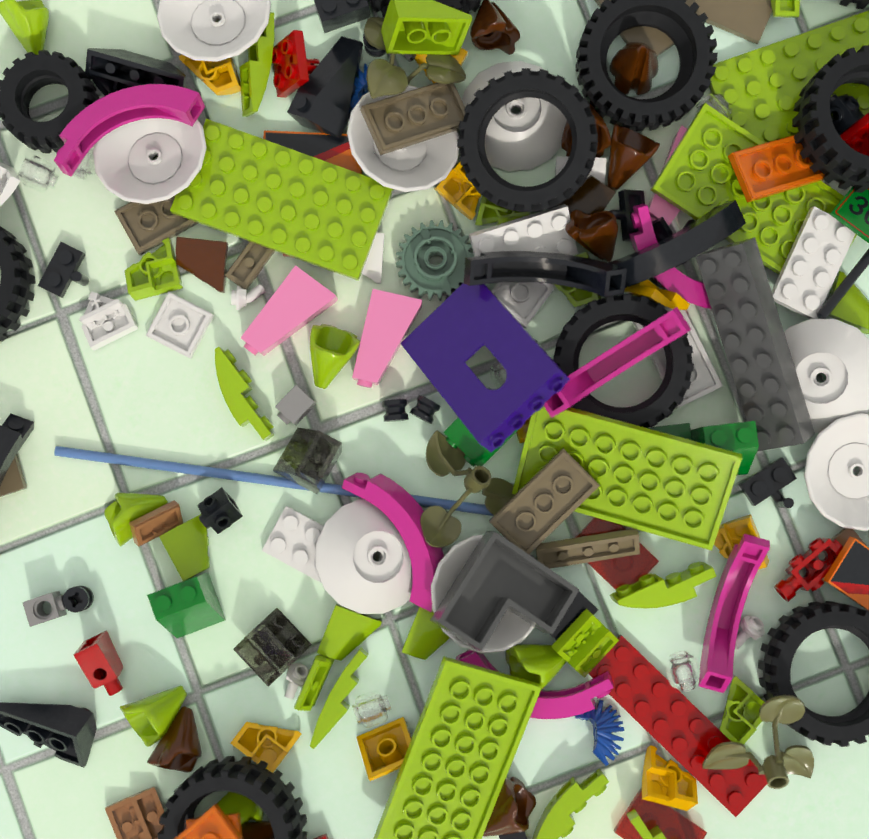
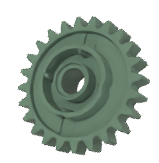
(424, 245)

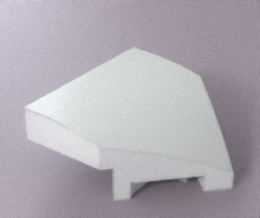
(106, 321)

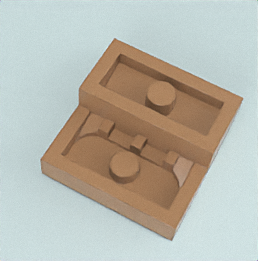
(137, 816)

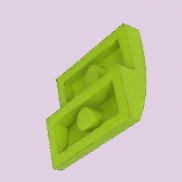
(585, 643)
(313, 683)

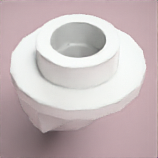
(241, 297)
(752, 627)
(296, 675)

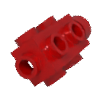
(815, 568)

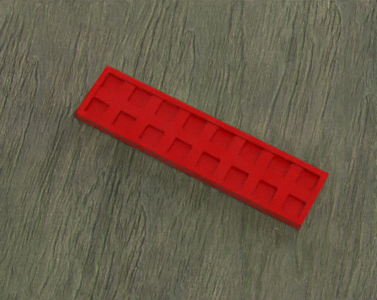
(676, 724)

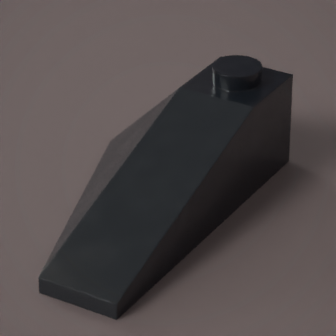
(326, 97)
(57, 726)

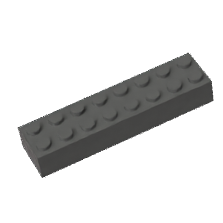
(755, 344)

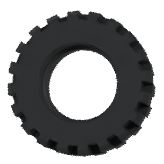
(25, 80)

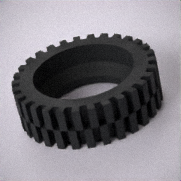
(694, 51)

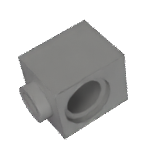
(294, 406)
(35, 612)

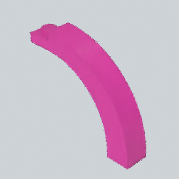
(120, 109)
(672, 280)
(618, 359)
(405, 515)
(726, 612)
(556, 703)

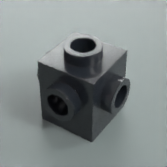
(844, 112)
(219, 511)

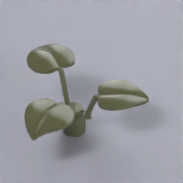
(388, 79)
(438, 525)
(794, 760)

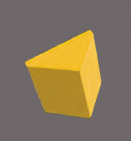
(384, 748)

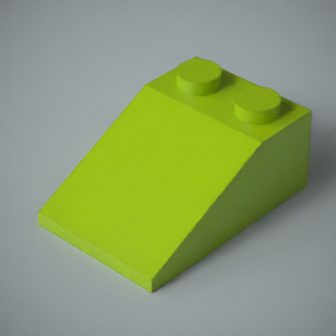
(424, 28)

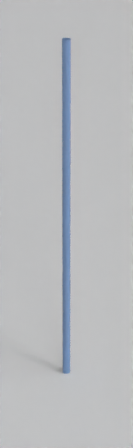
(242, 476)

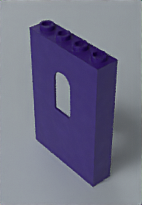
(454, 334)

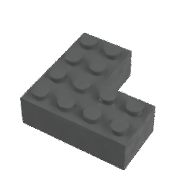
(501, 579)

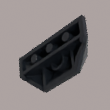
(121, 69)

